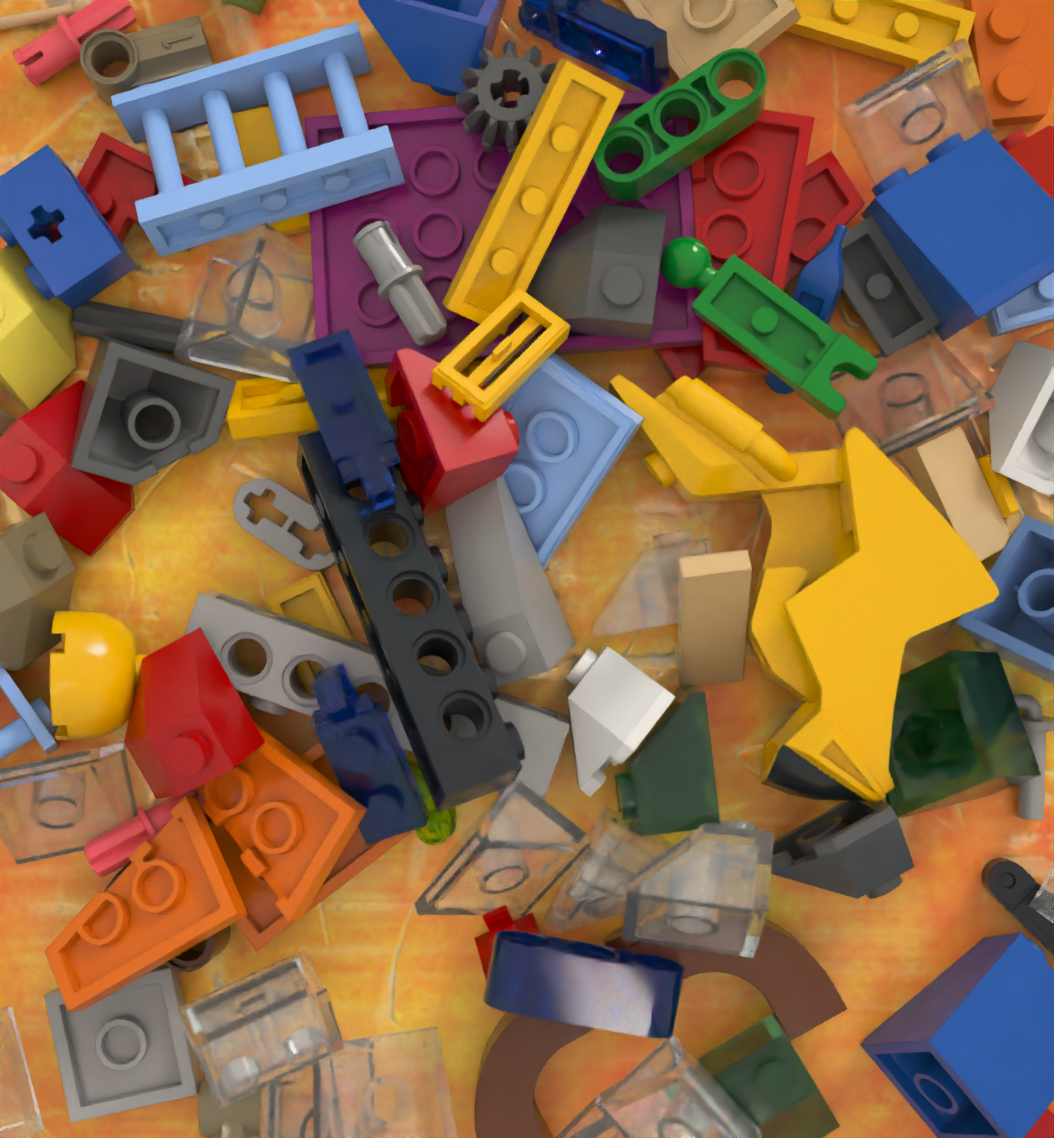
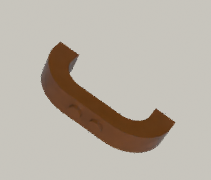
(522, 1045)

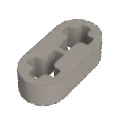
(280, 536)

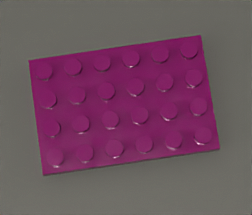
(437, 217)

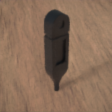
(1015, 890)

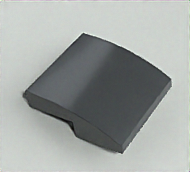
(882, 290)

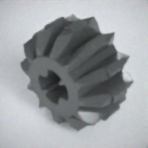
(488, 93)

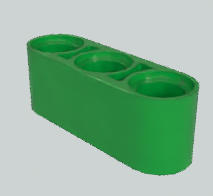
(693, 97)

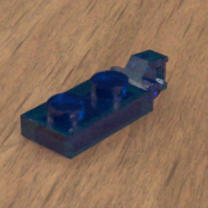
(348, 414)
(366, 757)

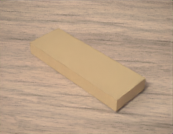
(712, 617)

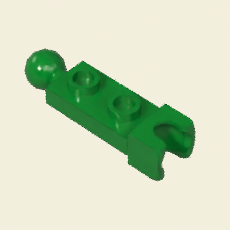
(767, 324)

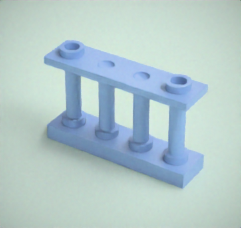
(274, 189)

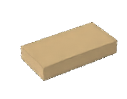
(958, 490)

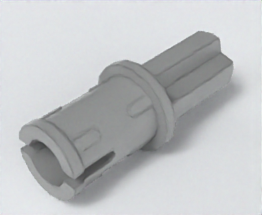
(400, 282)

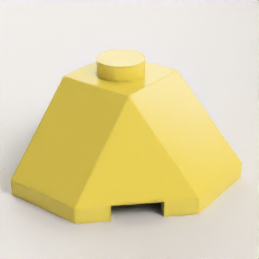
(34, 334)

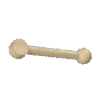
(42, 15)

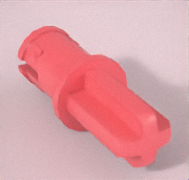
(64, 42)
(115, 847)

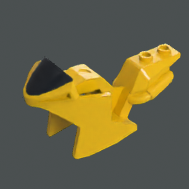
(843, 581)

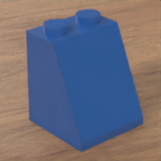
(967, 228)
(976, 1042)

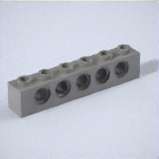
(292, 641)

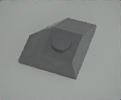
(604, 273)
(145, 412)
(846, 850)

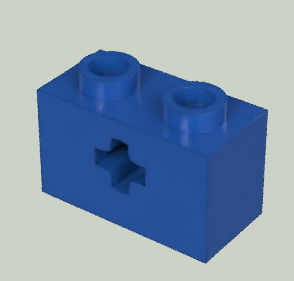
(88, 254)

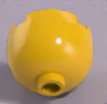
(92, 674)

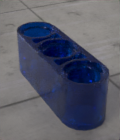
(583, 984)

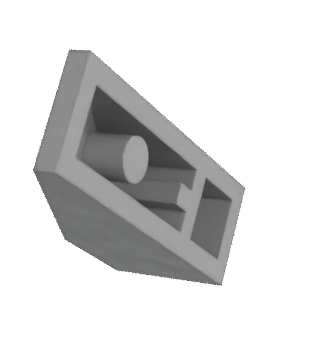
(505, 586)

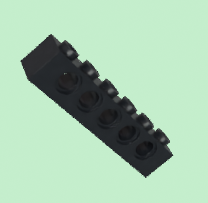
(451, 766)

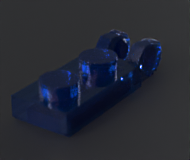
(602, 38)

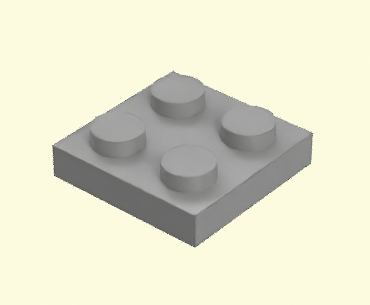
(124, 1048)

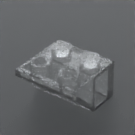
(261, 1028)

